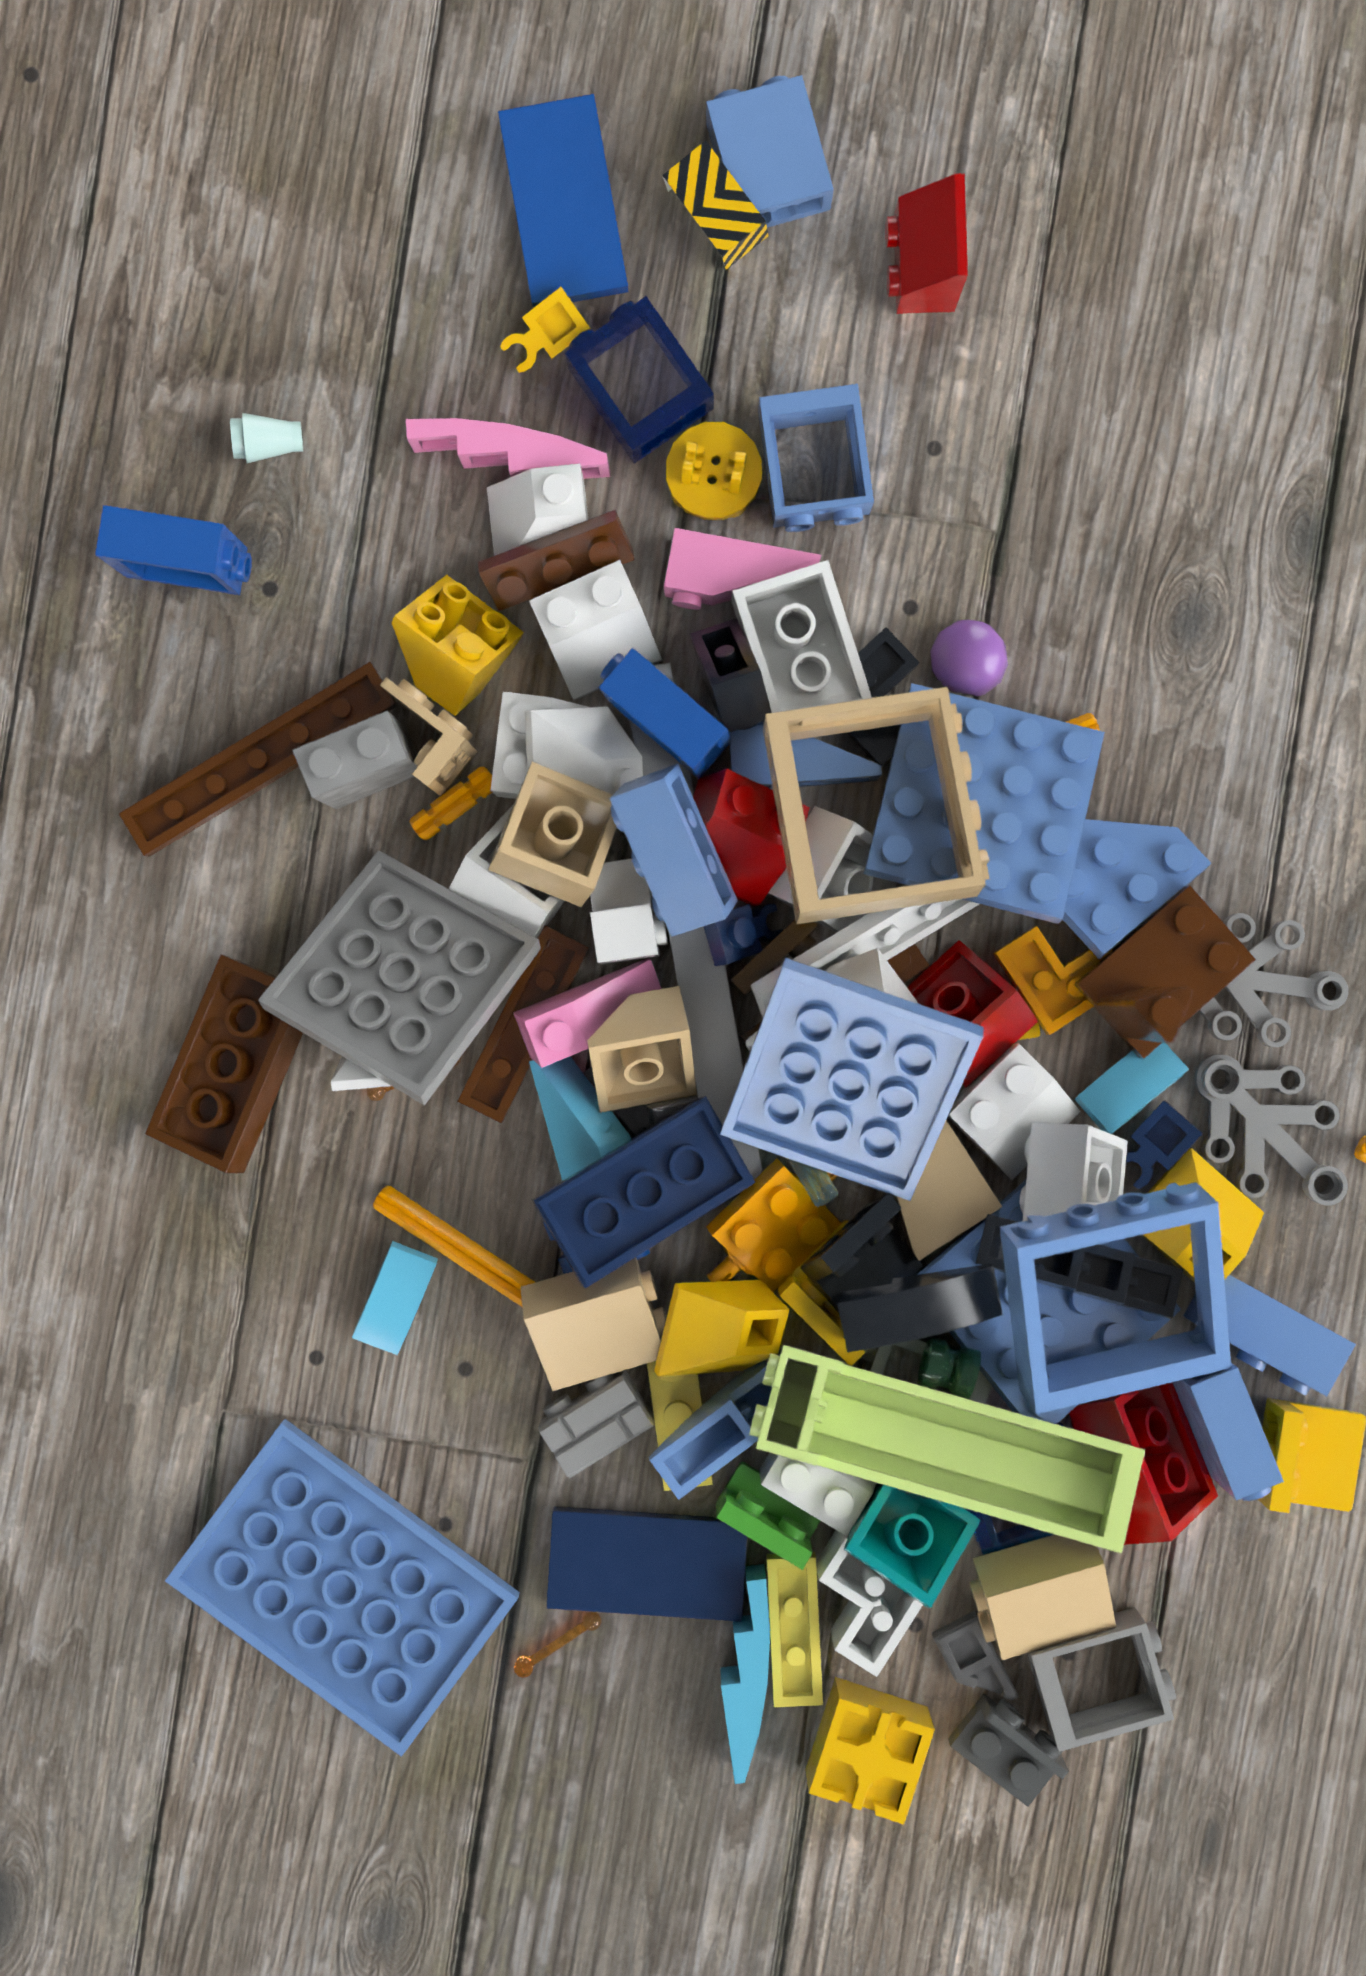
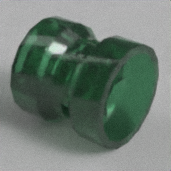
(949, 1368)

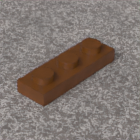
(555, 560)

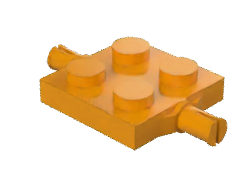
(770, 1228)

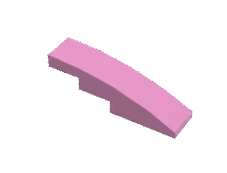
(503, 444)

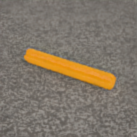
(451, 1243)

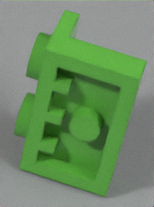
(766, 1516)

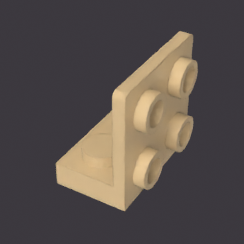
(439, 761)

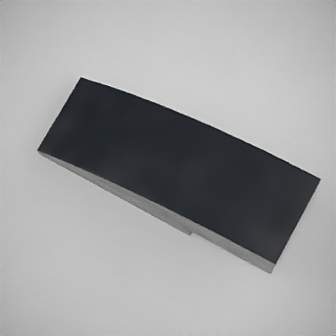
(918, 1306)

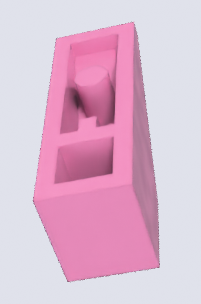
(710, 567)
(567, 1020)

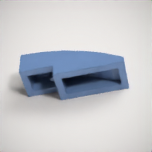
(712, 1433)

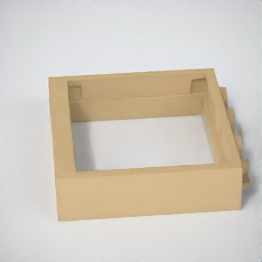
(953, 771)

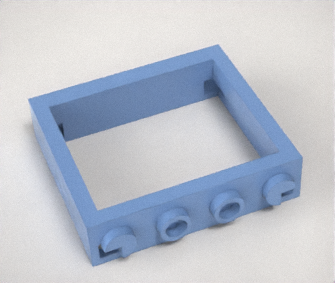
(1134, 1365)

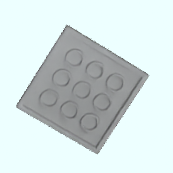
(400, 976)

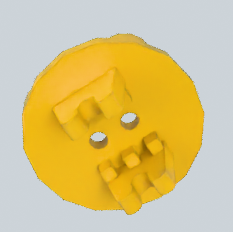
(736, 474)

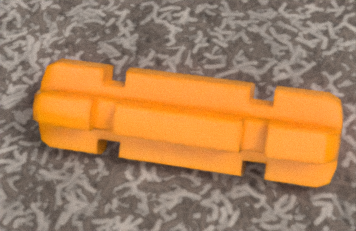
(452, 804)

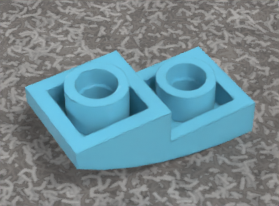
(1130, 1087)
(395, 1298)

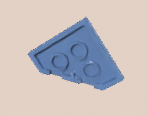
(1125, 877)

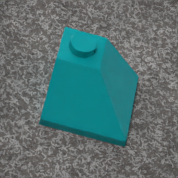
(911, 1540)

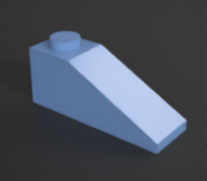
(814, 761)

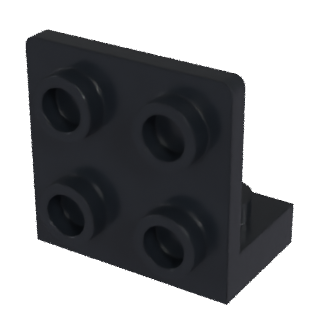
(862, 1253)

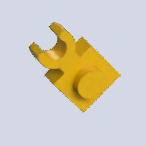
(551, 326)

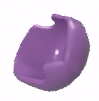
(969, 657)

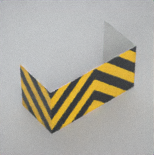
(717, 203)

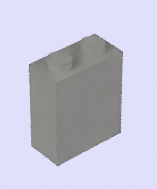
(357, 760)

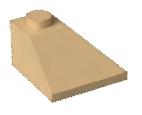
(643, 1052)

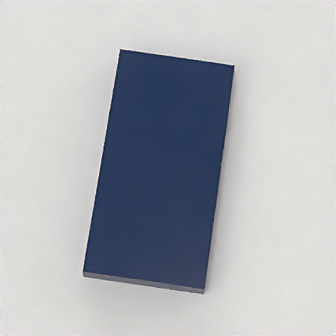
(643, 1191)
(646, 1564)

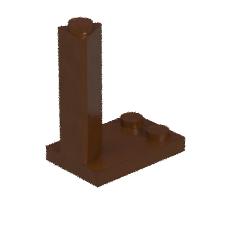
(1165, 972)

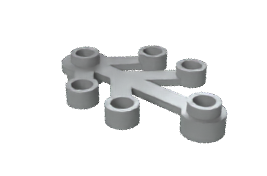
(1243, 985)
(1262, 1124)

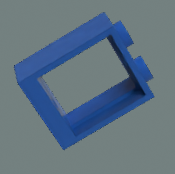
(173, 550)
(664, 712)

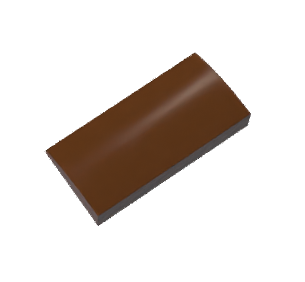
(226, 1071)

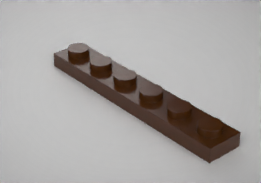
(253, 761)

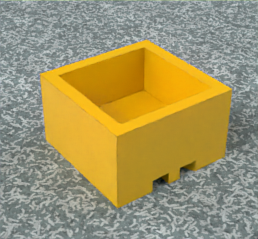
(869, 1750)

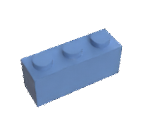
(673, 850)
(1282, 1338)

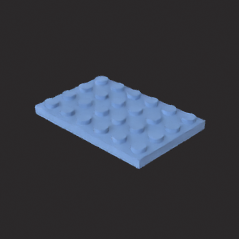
(343, 1587)

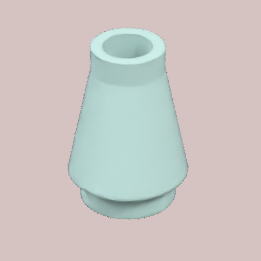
(264, 437)

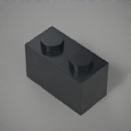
(731, 675)

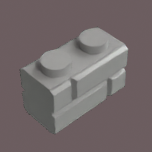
(595, 1421)

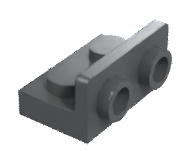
(1007, 1750)

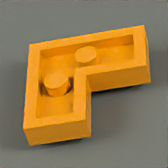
(1043, 979)

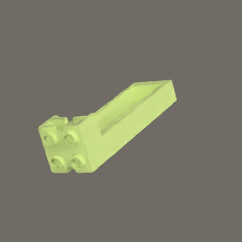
(948, 1448)

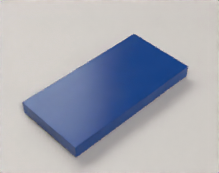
(563, 199)

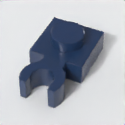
(740, 934)
(1162, 1138)

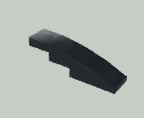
(1096, 1273)

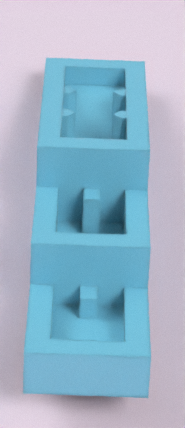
(746, 1684)

